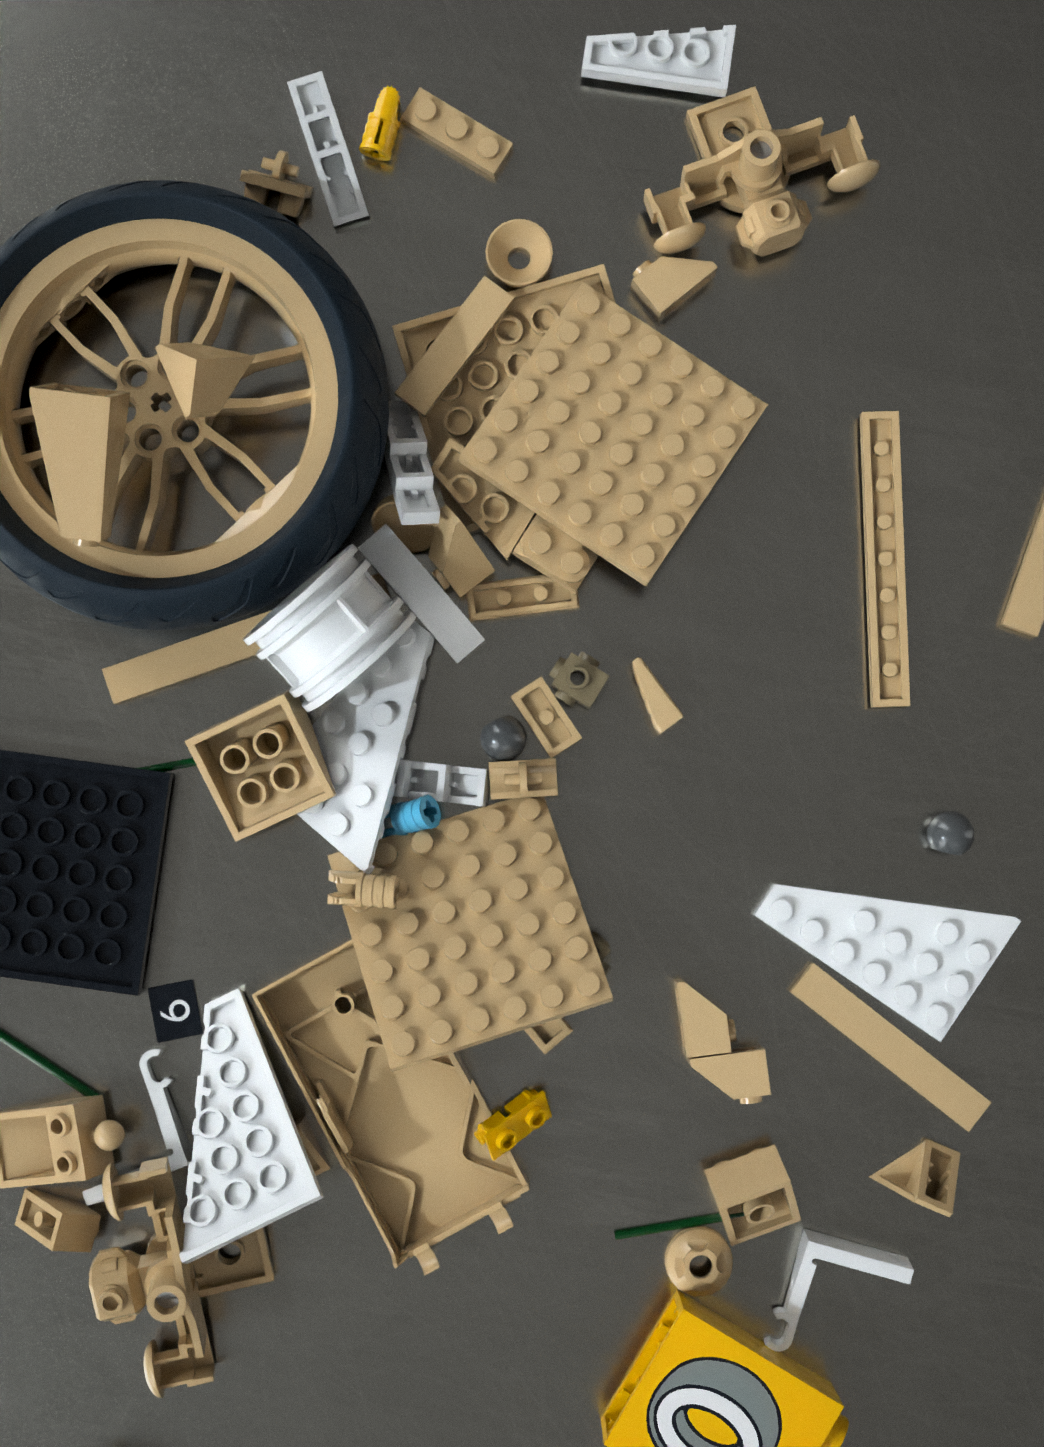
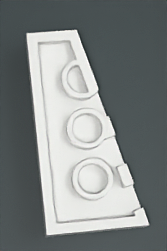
(676, 61)

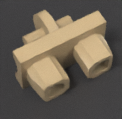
(292, 193)
(523, 778)

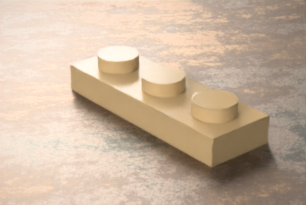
(457, 132)

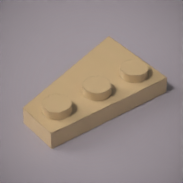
(491, 509)

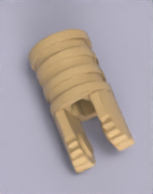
(370, 889)

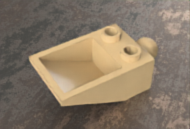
(57, 1142)

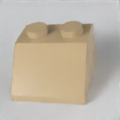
(756, 1187)

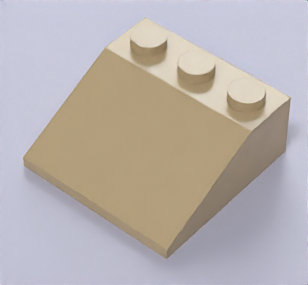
(262, 765)

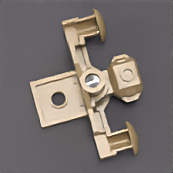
(754, 175)
(171, 1290)

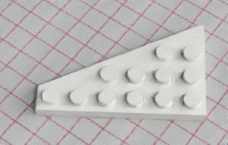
(362, 746)
(902, 953)
(245, 1144)

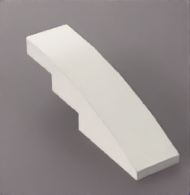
(328, 148)
(409, 467)
(421, 593)
(442, 782)

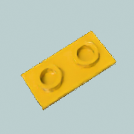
(525, 1113)

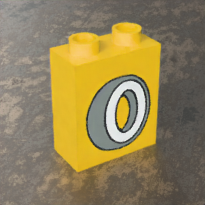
(719, 1387)

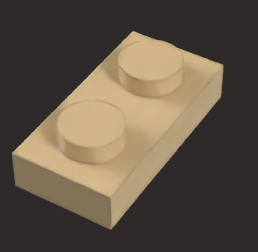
(546, 717)

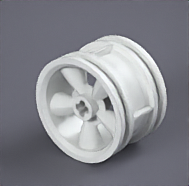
(330, 629)

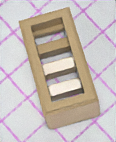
(659, 704)

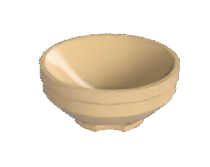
(519, 235)
(414, 537)
(692, 1243)

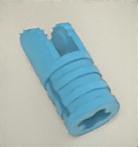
(413, 816)

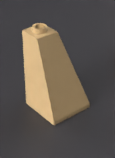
(82, 454)

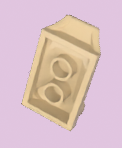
(555, 554)

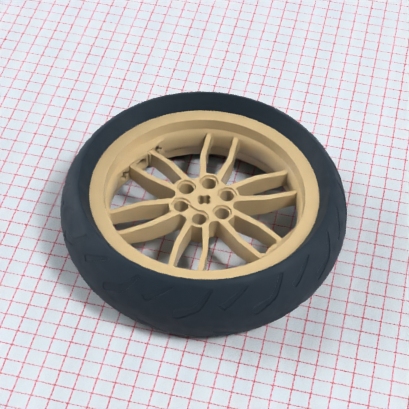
(288, 531)

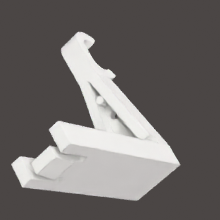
(168, 1120)
(839, 1252)

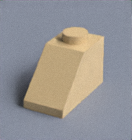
(669, 283)
(456, 555)
(702, 1023)
(738, 1073)
(58, 1221)

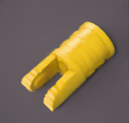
(382, 126)

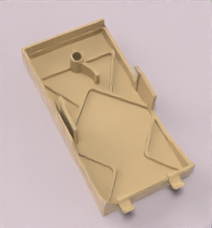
(397, 1132)

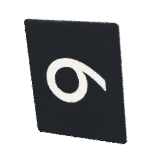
(175, 1010)

